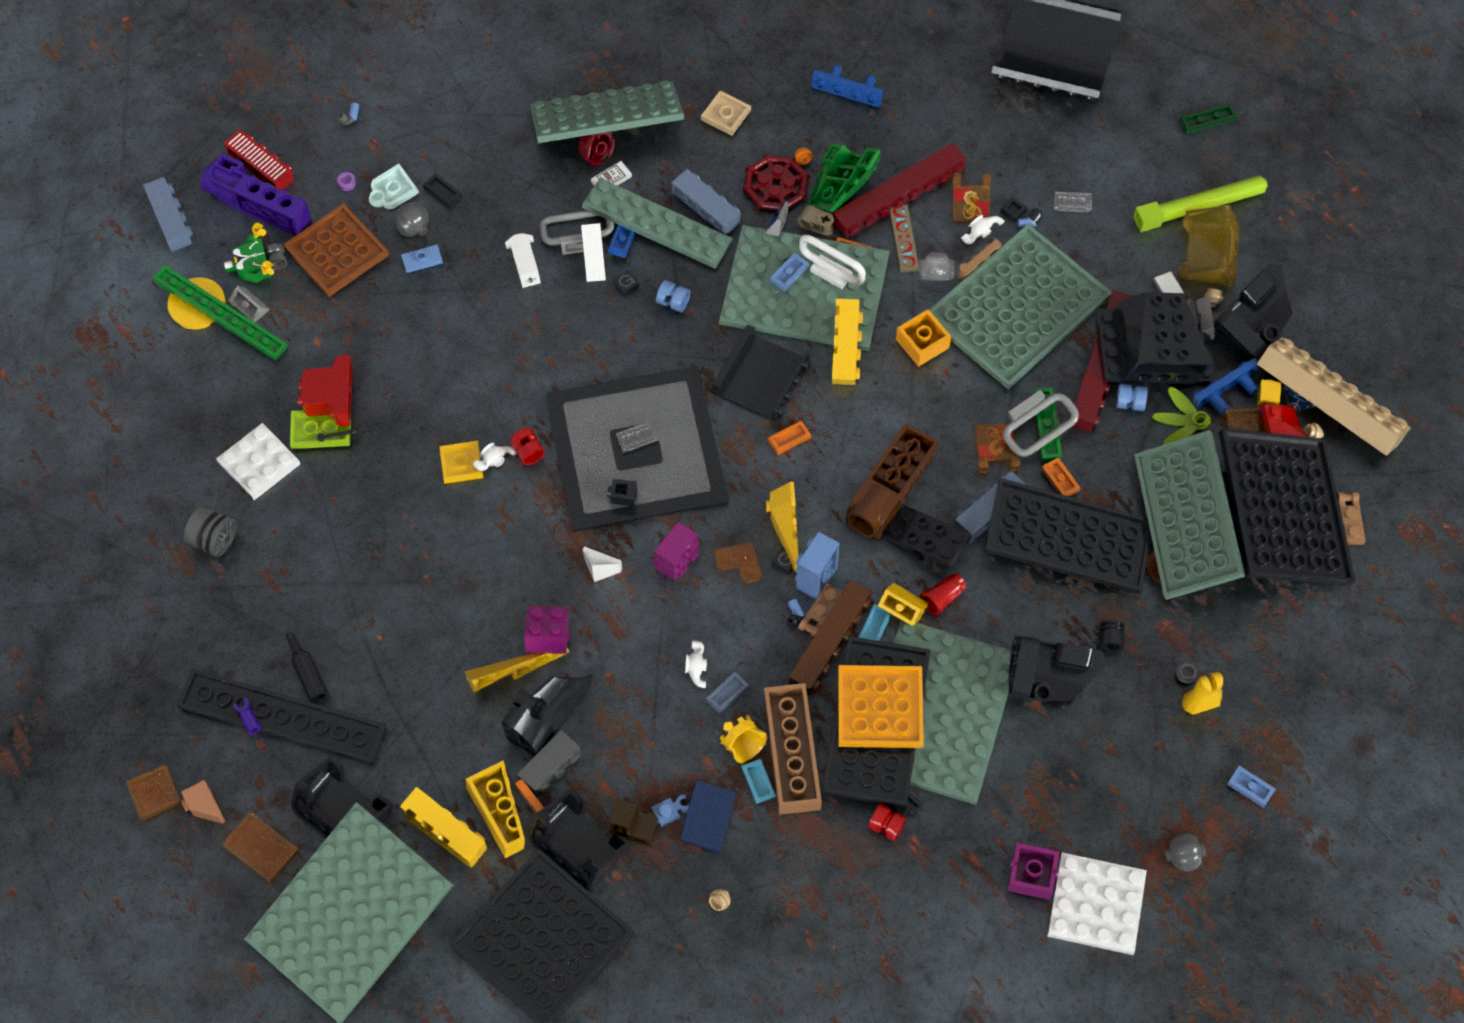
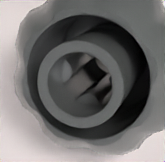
(411, 219)
(1185, 851)

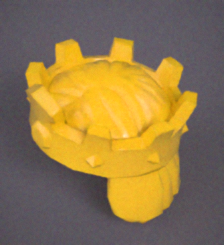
(743, 739)

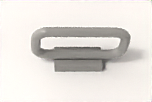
(571, 243)
(1030, 408)

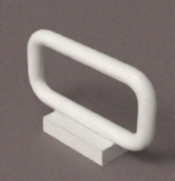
(829, 269)

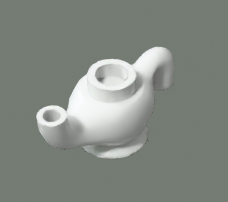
(981, 227)
(493, 456)
(696, 664)

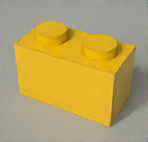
(903, 604)

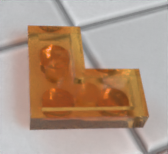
(740, 556)

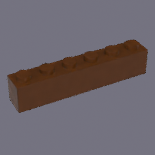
(831, 636)

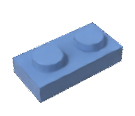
(789, 272)
(1251, 786)

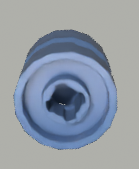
(674, 296)
(1131, 397)

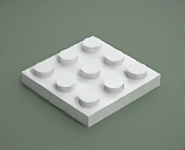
(258, 461)

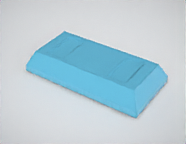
(875, 623)
(758, 781)

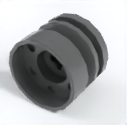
(210, 531)

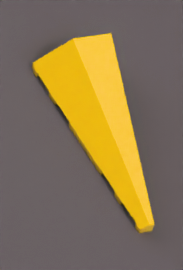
(517, 667)

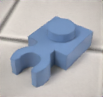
(668, 811)

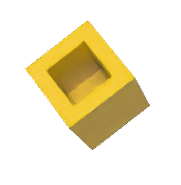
(1268, 392)

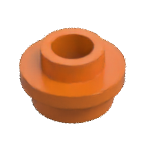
(803, 156)

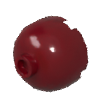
(596, 147)

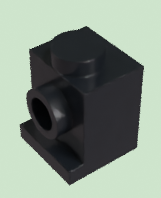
(623, 492)

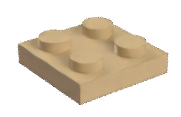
(725, 113)

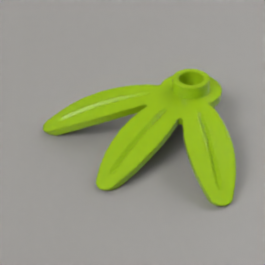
(1189, 420)

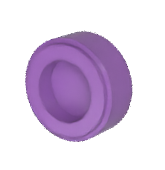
(346, 181)

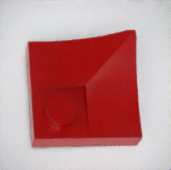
(1281, 420)

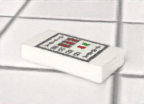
(616, 174)

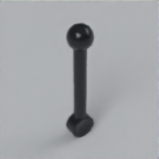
(321, 437)

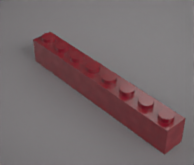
(899, 190)
(1093, 387)

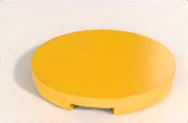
(187, 315)

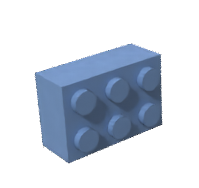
(816, 565)

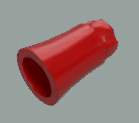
(943, 593)

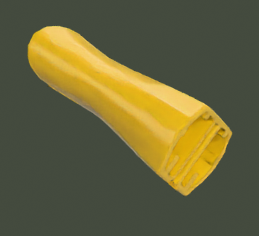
(1204, 695)

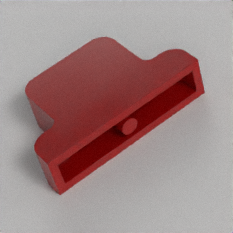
(328, 391)

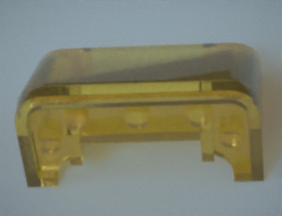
(1211, 246)

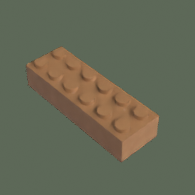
(792, 749)

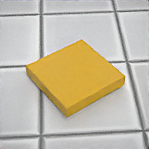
(458, 461)

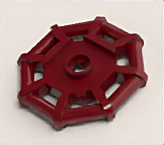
(775, 173)

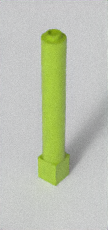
(1154, 214)

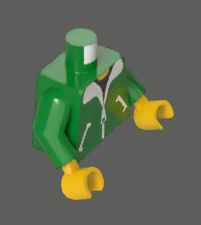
(251, 258)

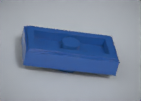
(621, 241)

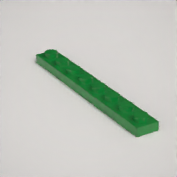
(220, 312)

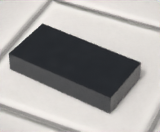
(442, 190)

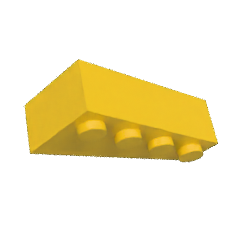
(846, 342)
(496, 805)
(443, 827)

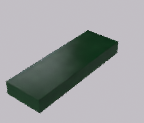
(1208, 118)

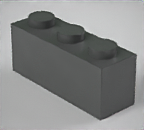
(549, 763)

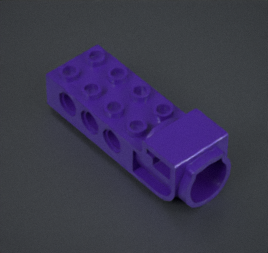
(233, 187)

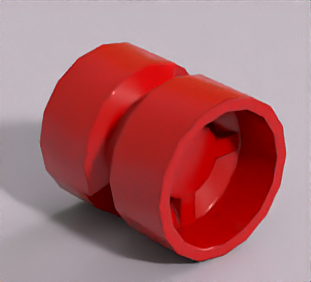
(527, 446)
(887, 822)

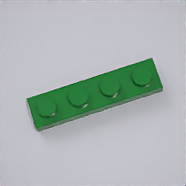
(1046, 423)

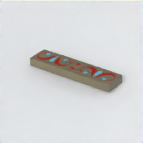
(904, 239)

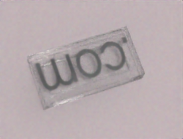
(1072, 201)
(637, 436)

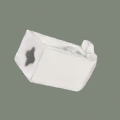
(524, 259)

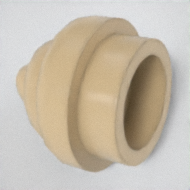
(1215, 297)
(1313, 430)
(719, 899)

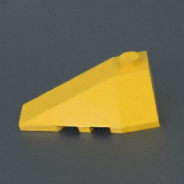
(782, 514)

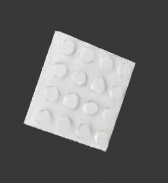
(1097, 903)

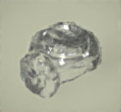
(936, 267)

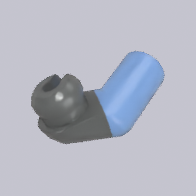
(346, 119)

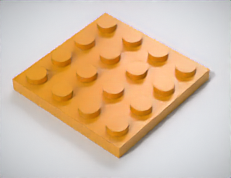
(880, 706)

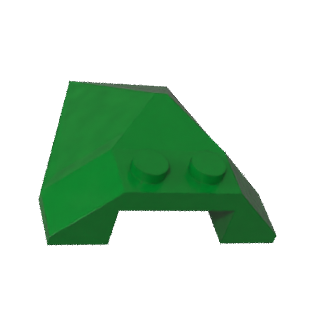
(842, 176)

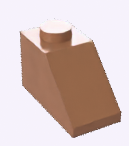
(202, 802)

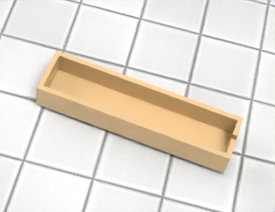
(1334, 395)

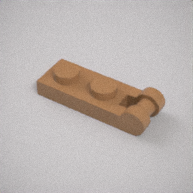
(976, 260)
(1352, 518)
(820, 609)

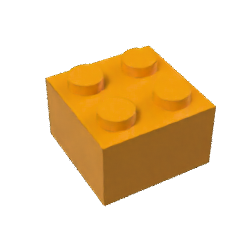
(923, 337)

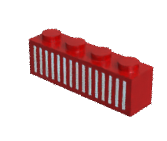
(258, 160)

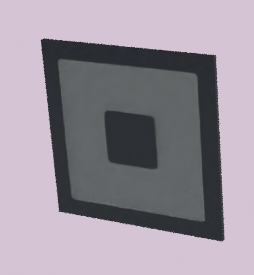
(670, 473)

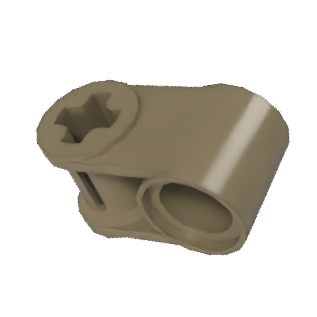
(814, 219)

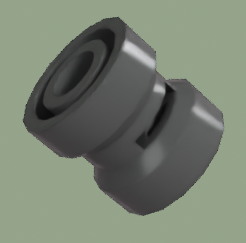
(275, 255)

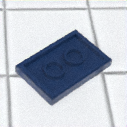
(707, 816)

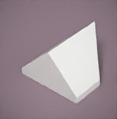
(601, 565)

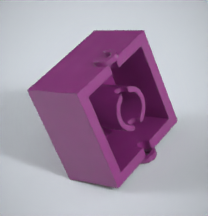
(676, 551)
(546, 630)
(1033, 871)

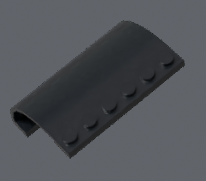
(1059, 45)

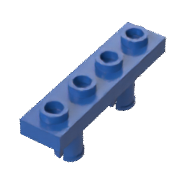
(847, 88)
(1231, 378)

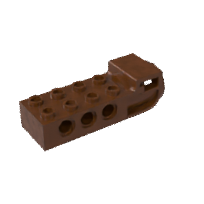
(891, 482)

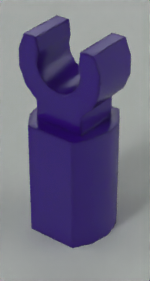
(248, 717)

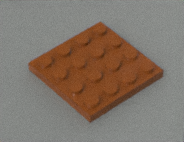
(336, 250)

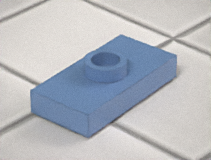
(421, 258)

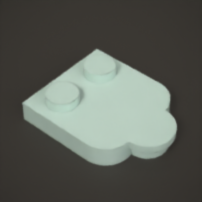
(392, 188)

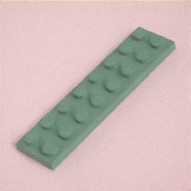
(657, 223)

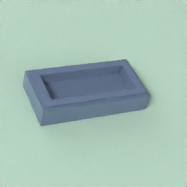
(727, 692)

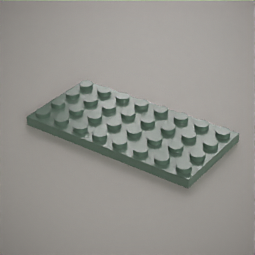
(606, 111)
(1189, 515)

